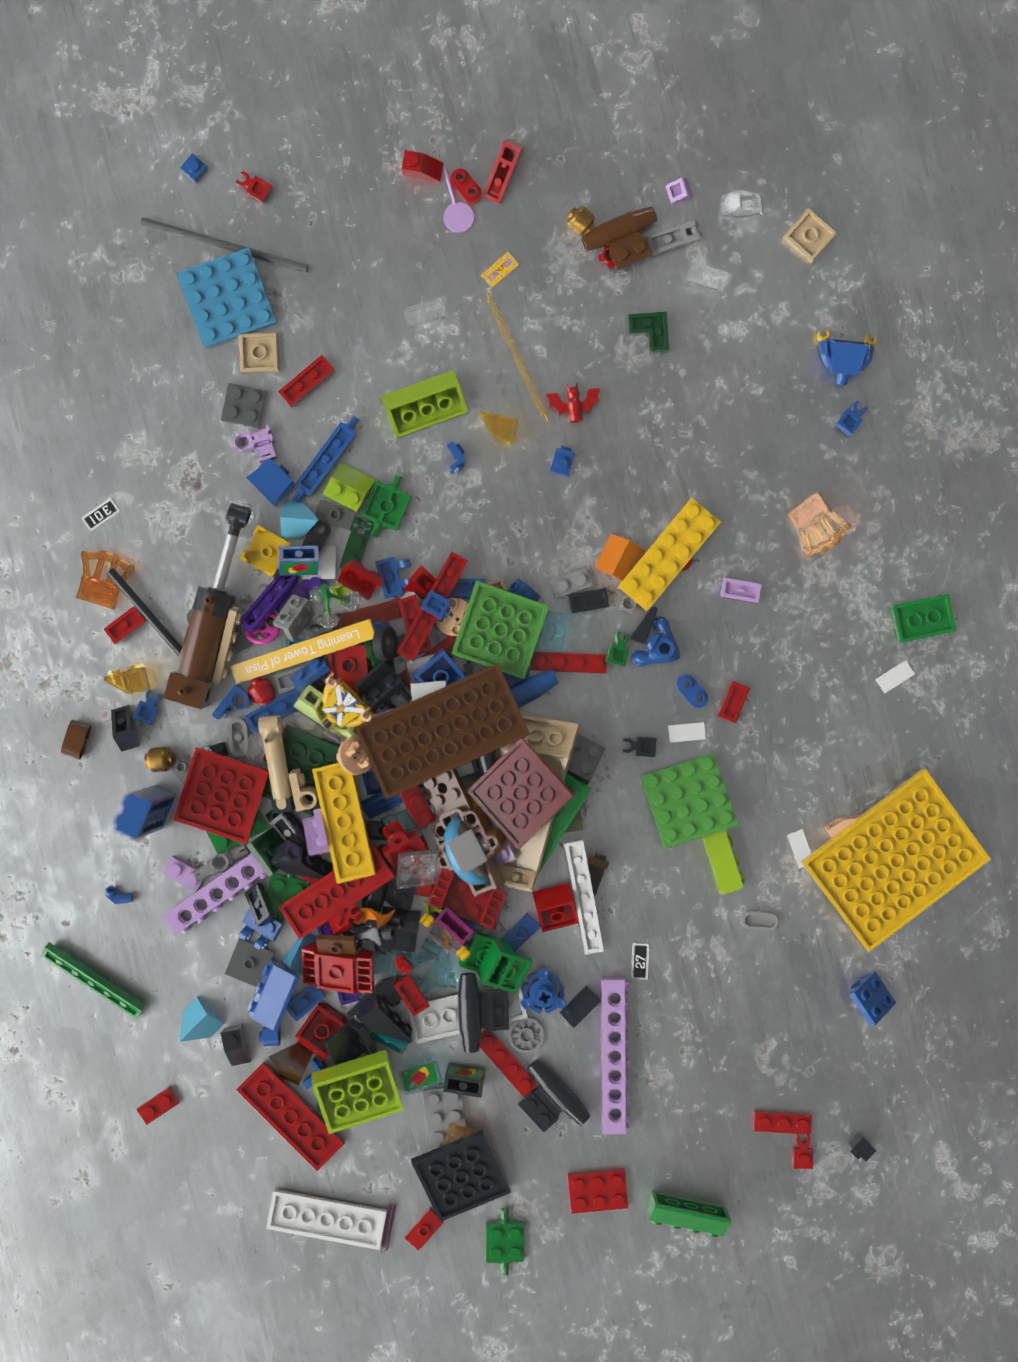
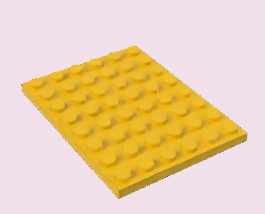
(896, 860)

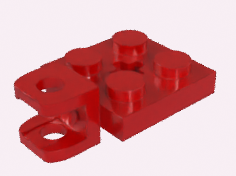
(357, 656)
(400, 843)

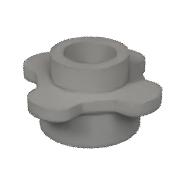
(623, 606)

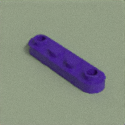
(268, 601)

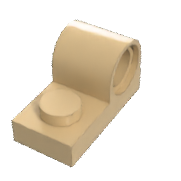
(297, 783)

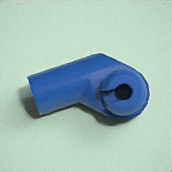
(117, 897)

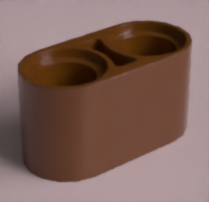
(76, 739)

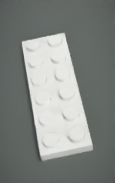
(442, 1015)
(326, 1219)

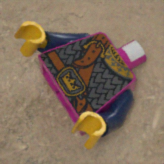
(449, 931)

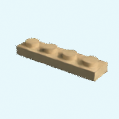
(229, 637)

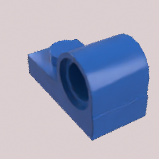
(231, 700)

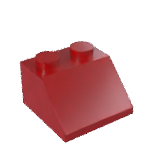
(555, 907)

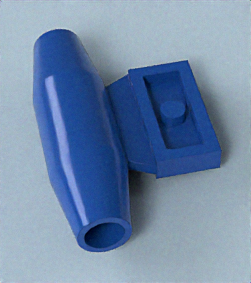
(531, 687)

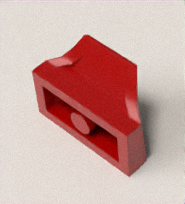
(420, 583)

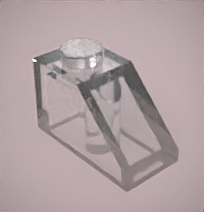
(741, 204)

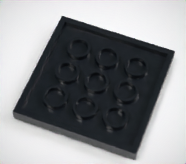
(460, 1175)

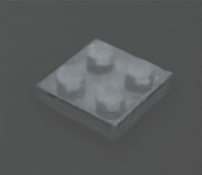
(416, 868)

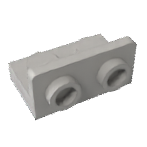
(294, 616)

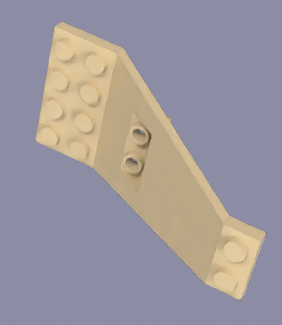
(554, 744)

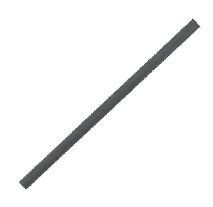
(223, 244)

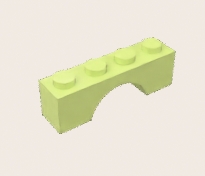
(311, 705)

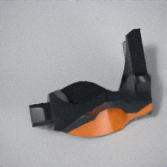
(375, 926)

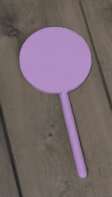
(458, 215)

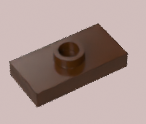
(336, 944)

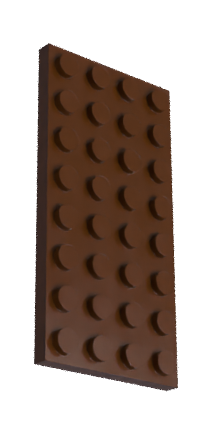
(442, 731)

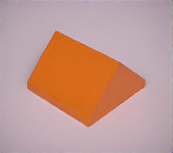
(618, 557)

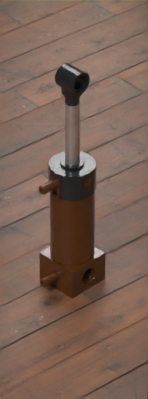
(192, 679)

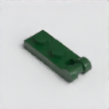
(356, 542)

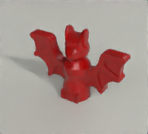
(574, 406)

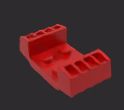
(456, 895)
(338, 971)

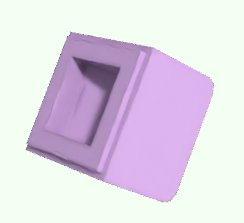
(679, 190)

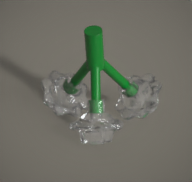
(322, 596)

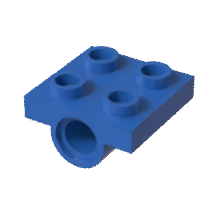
(872, 998)

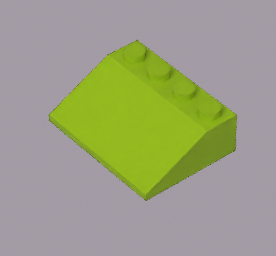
(357, 1091)

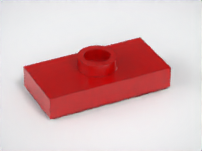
(733, 702)
(411, 994)
(423, 1229)

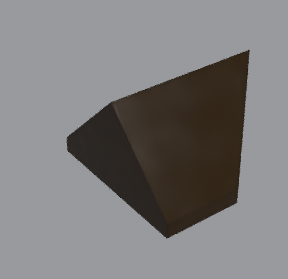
(292, 1062)

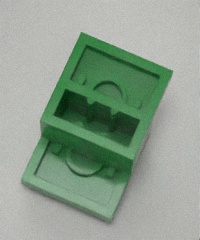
(496, 962)

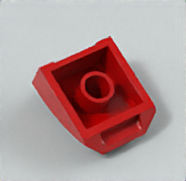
(319, 1027)

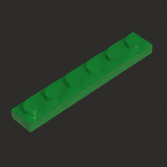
(92, 980)

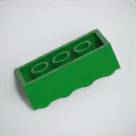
(688, 1214)

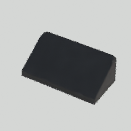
(289, 828)
(580, 1006)

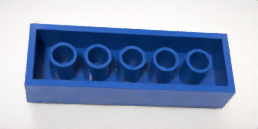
(144, 811)

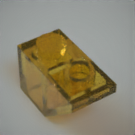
(130, 681)

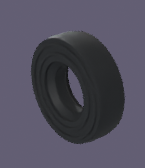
(382, 651)

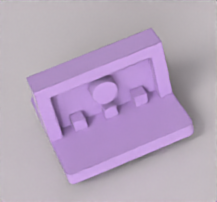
(315, 834)

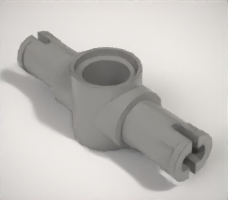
(210, 867)

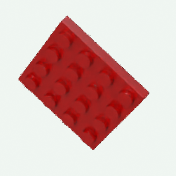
(221, 795)

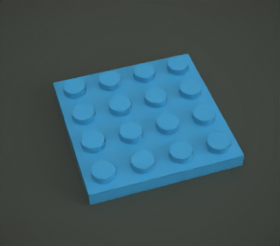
(226, 297)

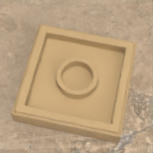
(810, 235)
(259, 352)

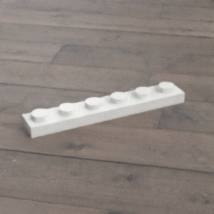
(584, 896)

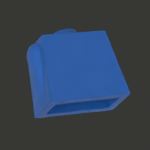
(272, 481)

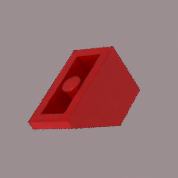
(421, 166)

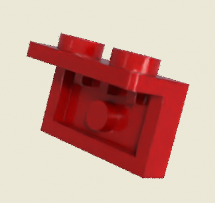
(359, 579)

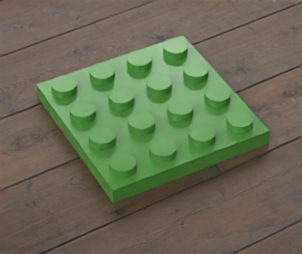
(500, 629)
(689, 801)

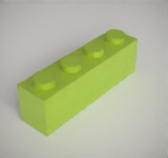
(724, 862)

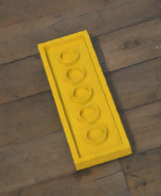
(669, 554)
(344, 823)

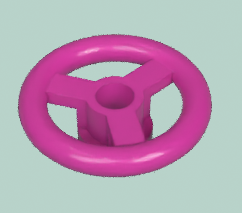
(266, 632)

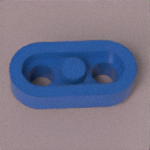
(692, 691)

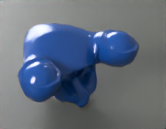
(661, 646)

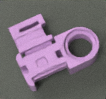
(261, 440)

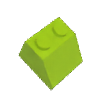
(349, 487)

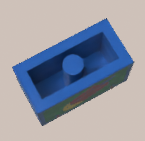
(298, 560)

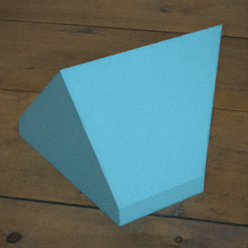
(296, 520)
(199, 1021)

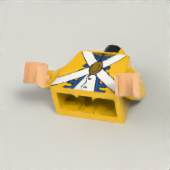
(343, 705)

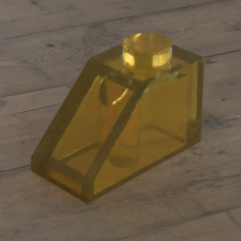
(500, 427)

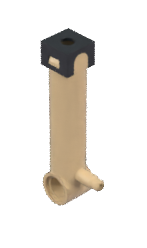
(271, 731)

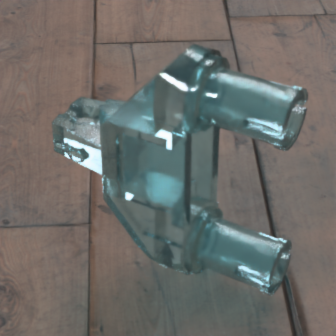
(440, 973)

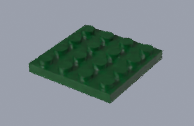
(307, 753)

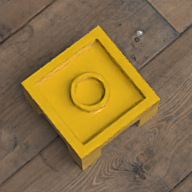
(264, 551)

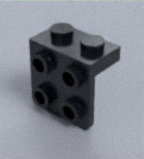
(350, 1042)

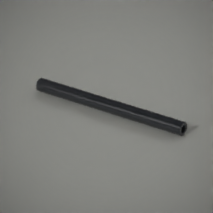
(145, 611)

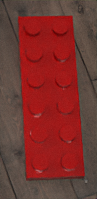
(326, 897)
(290, 1116)

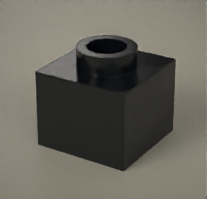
(861, 1147)

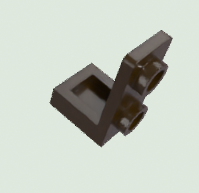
(597, 865)

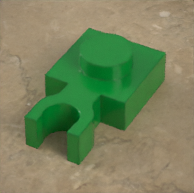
(617, 653)

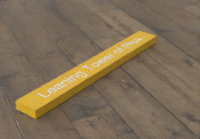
(303, 651)

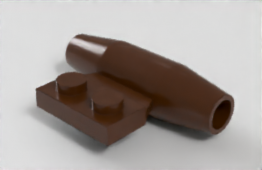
(623, 237)

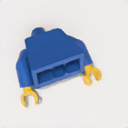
(845, 356)

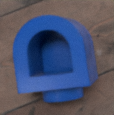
(270, 1037)

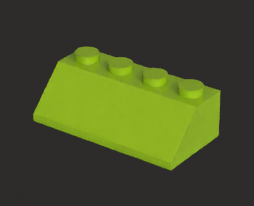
(425, 403)

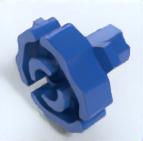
(536, 1000)

